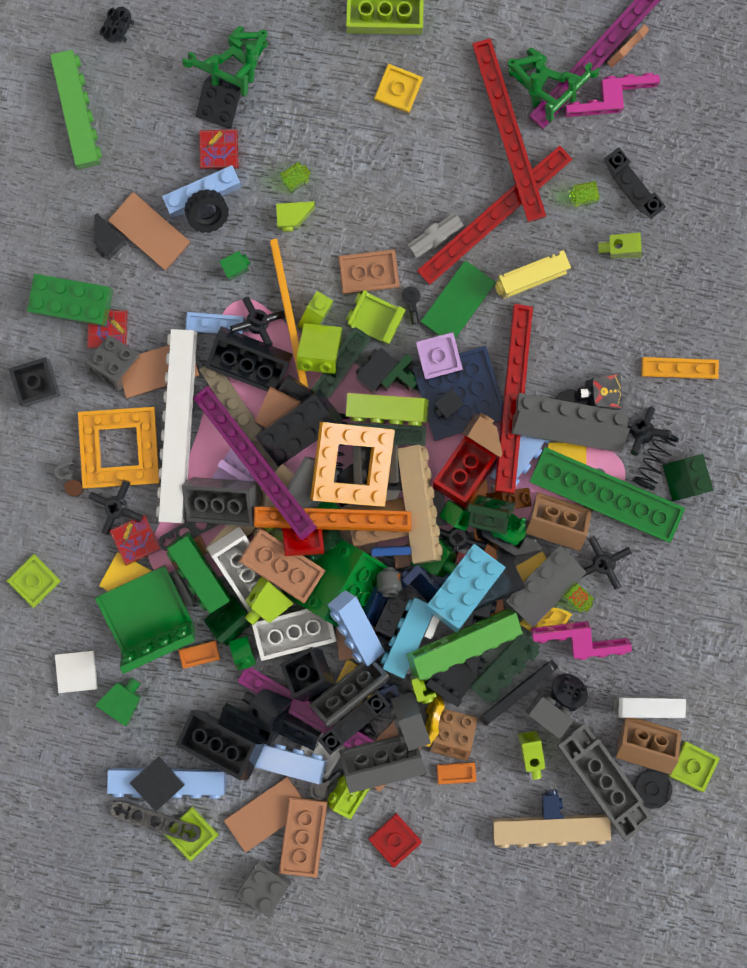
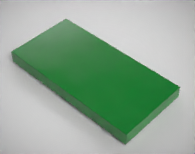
(458, 300)

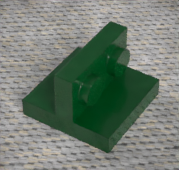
(406, 379)
(490, 514)
(228, 621)

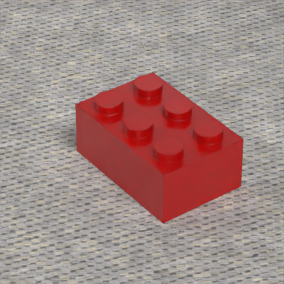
(465, 471)

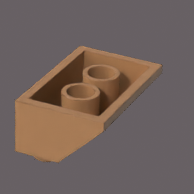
(484, 433)
(558, 521)
(366, 537)
(649, 745)

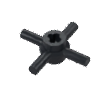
(257, 321)
(644, 431)
(122, 505)
(464, 534)
(606, 556)

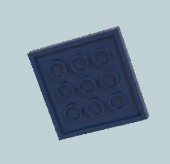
(474, 386)

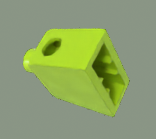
(630, 246)
(266, 602)
(532, 753)

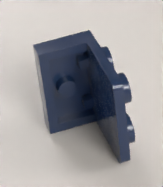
(420, 581)

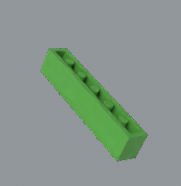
(75, 109)
(464, 644)

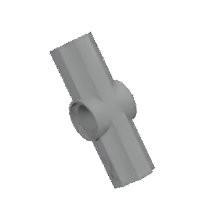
(435, 235)

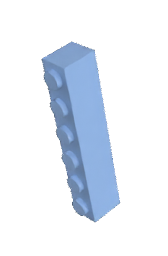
(197, 782)

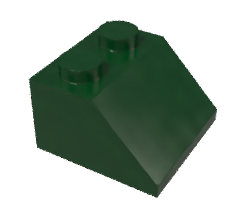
(687, 477)

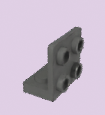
(111, 362)
(361, 461)

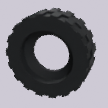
(203, 198)

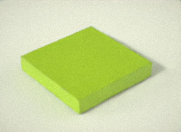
(33, 580)
(694, 766)
(192, 849)

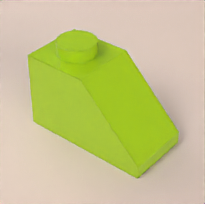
(292, 215)
(316, 310)

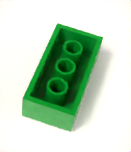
(70, 300)
(198, 572)

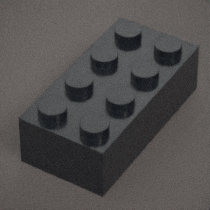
(297, 427)
(220, 745)

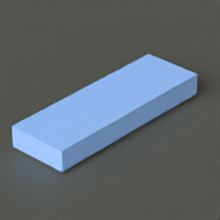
(210, 322)

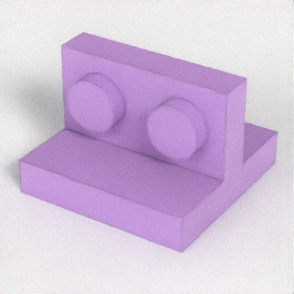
(438, 355)
(232, 469)

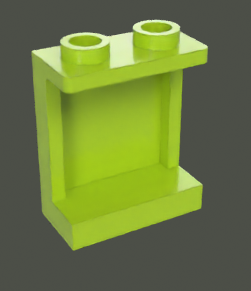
(375, 317)
(319, 348)

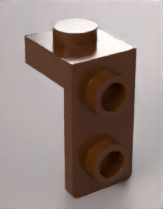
(520, 497)

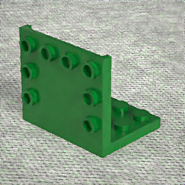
(346, 570)
(147, 618)

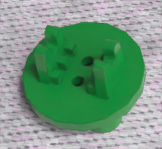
(516, 530)

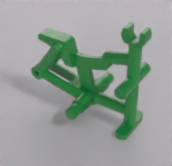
(248, 59)
(536, 82)

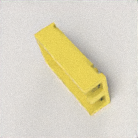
(532, 275)

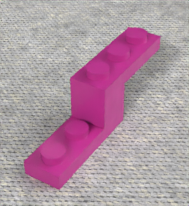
(612, 95)
(581, 640)

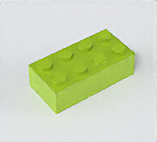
(385, 17)
(390, 408)

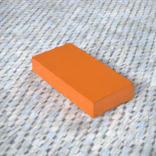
(199, 654)
(456, 773)

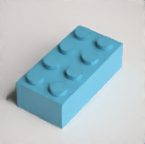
(465, 588)
(408, 637)

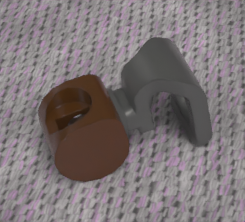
(71, 486)

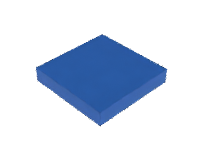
(391, 550)

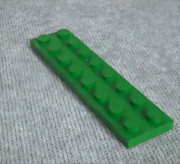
(607, 495)

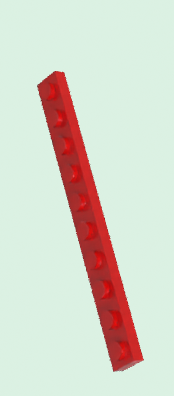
(509, 130)
(490, 219)
(514, 384)

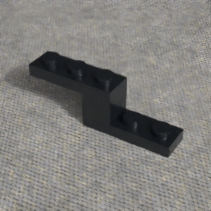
(287, 727)

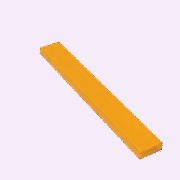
(287, 306)

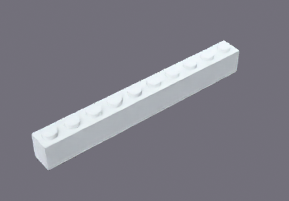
(177, 424)

